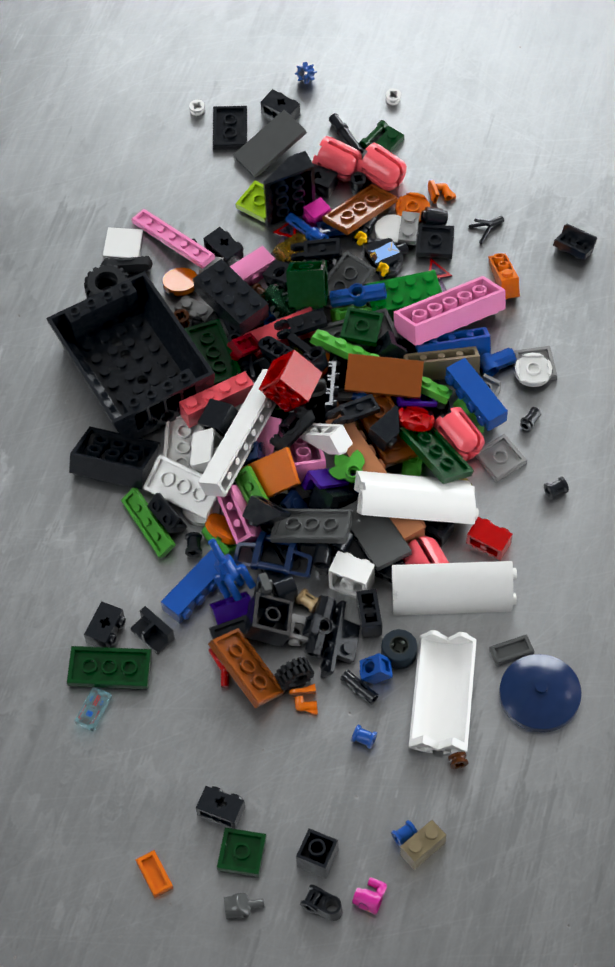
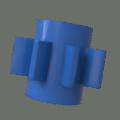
(310, 72)

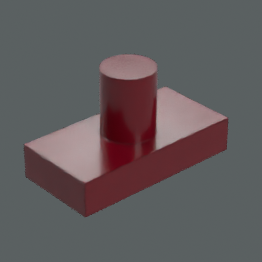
(243, 346)

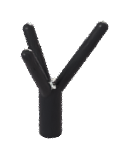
(489, 223)

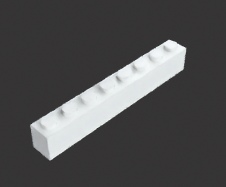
(237, 441)

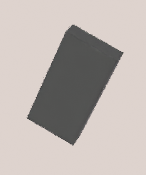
(511, 650)

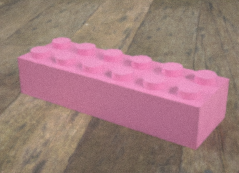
(449, 310)

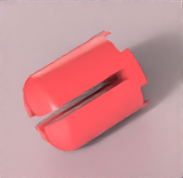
(338, 158)
(382, 167)
(460, 433)
(427, 553)

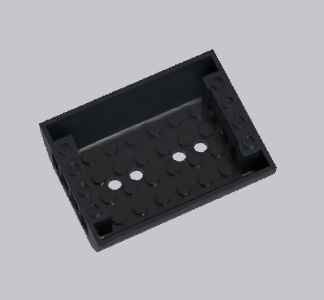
(158, 350)

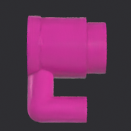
(370, 900)

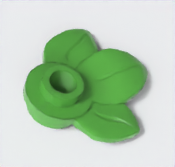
(346, 465)

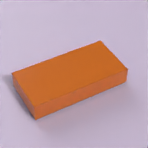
(154, 873)

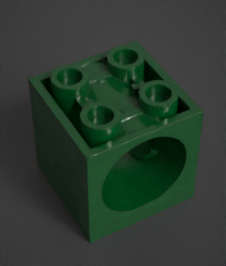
(307, 284)

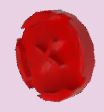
(416, 419)

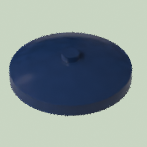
(540, 693)

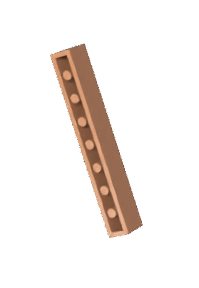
(408, 528)

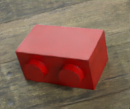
(489, 538)

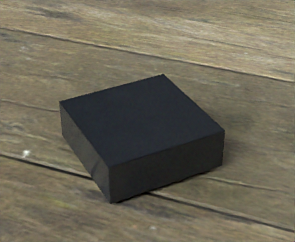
(312, 625)

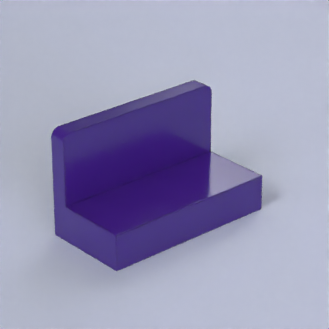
(322, 480)
(229, 609)

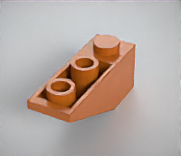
(505, 274)

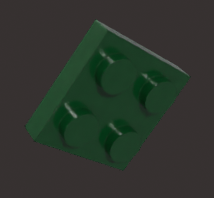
(362, 326)
(241, 852)

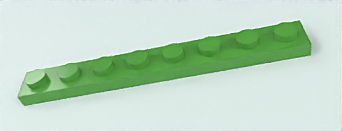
(342, 348)

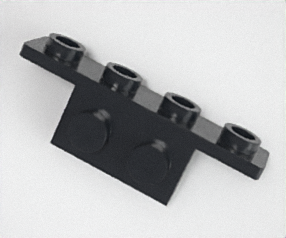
(340, 642)

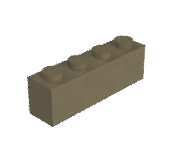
(437, 361)

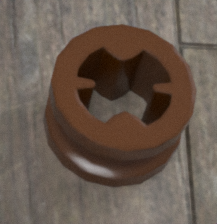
(458, 760)

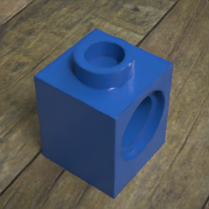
(375, 669)

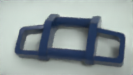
(286, 569)

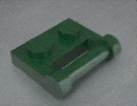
(389, 140)

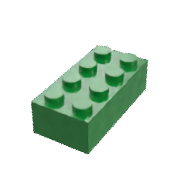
(406, 291)

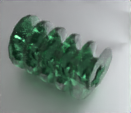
(278, 301)

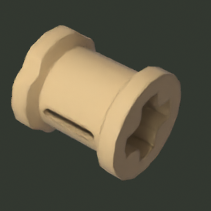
(307, 600)

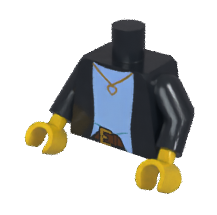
(382, 254)

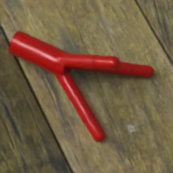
(224, 673)

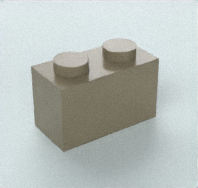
(423, 844)

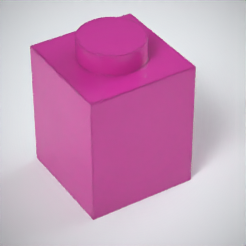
(315, 211)

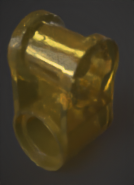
(283, 250)

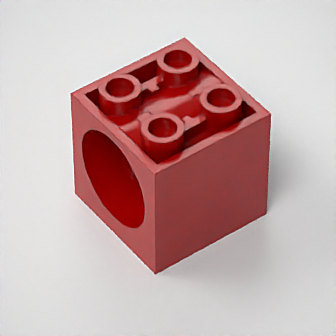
(290, 381)

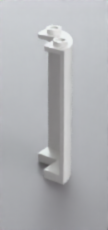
(415, 497)
(453, 588)
(442, 693)

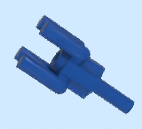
(229, 572)

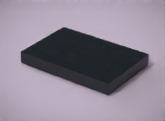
(229, 127)

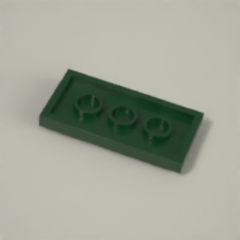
(213, 346)
(437, 454)
(109, 667)

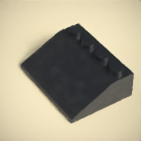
(289, 189)
(113, 457)

